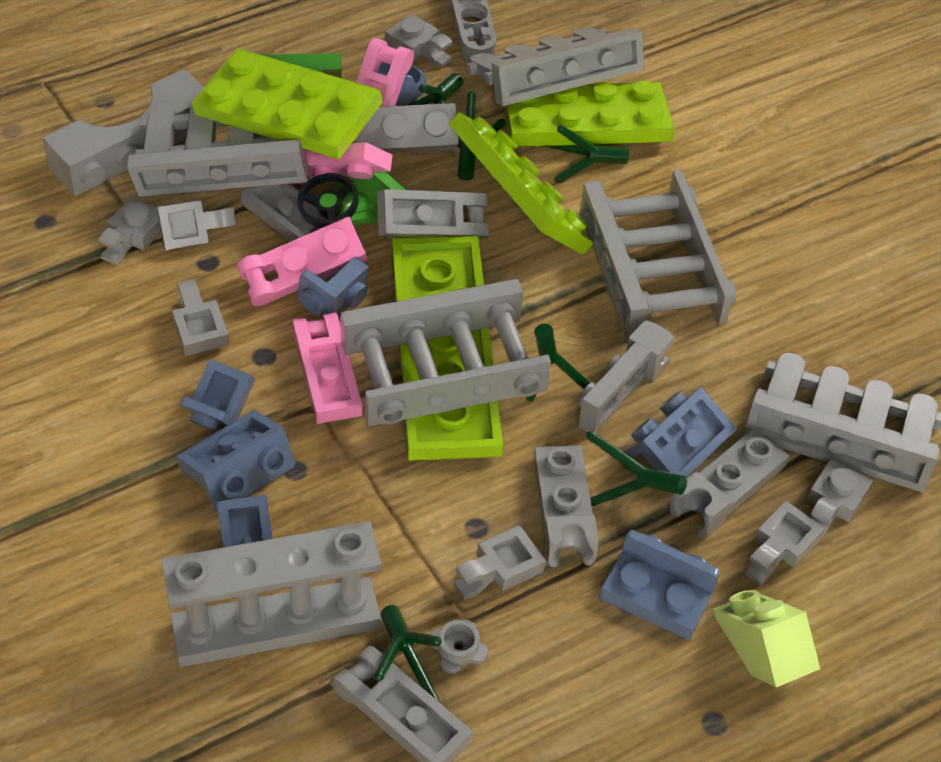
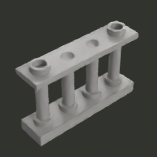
(623, 273)
(434, 317)
(277, 619)

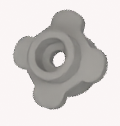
(463, 633)

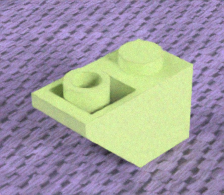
(769, 637)

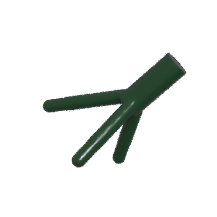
(440, 93)
(593, 153)
(466, 157)
(546, 346)
(645, 476)
(403, 640)

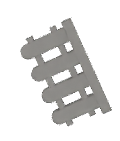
(559, 63)
(206, 163)
(855, 443)

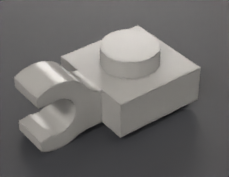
(421, 38)
(188, 225)
(130, 226)
(198, 323)
(837, 493)
(785, 537)
(503, 559)

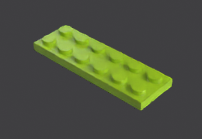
(429, 268)

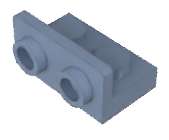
(683, 435)
(238, 458)
(660, 584)

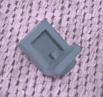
(338, 294)
(218, 396)
(244, 520)

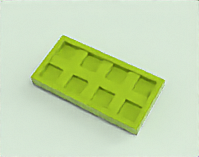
(288, 102)
(595, 112)
(520, 181)

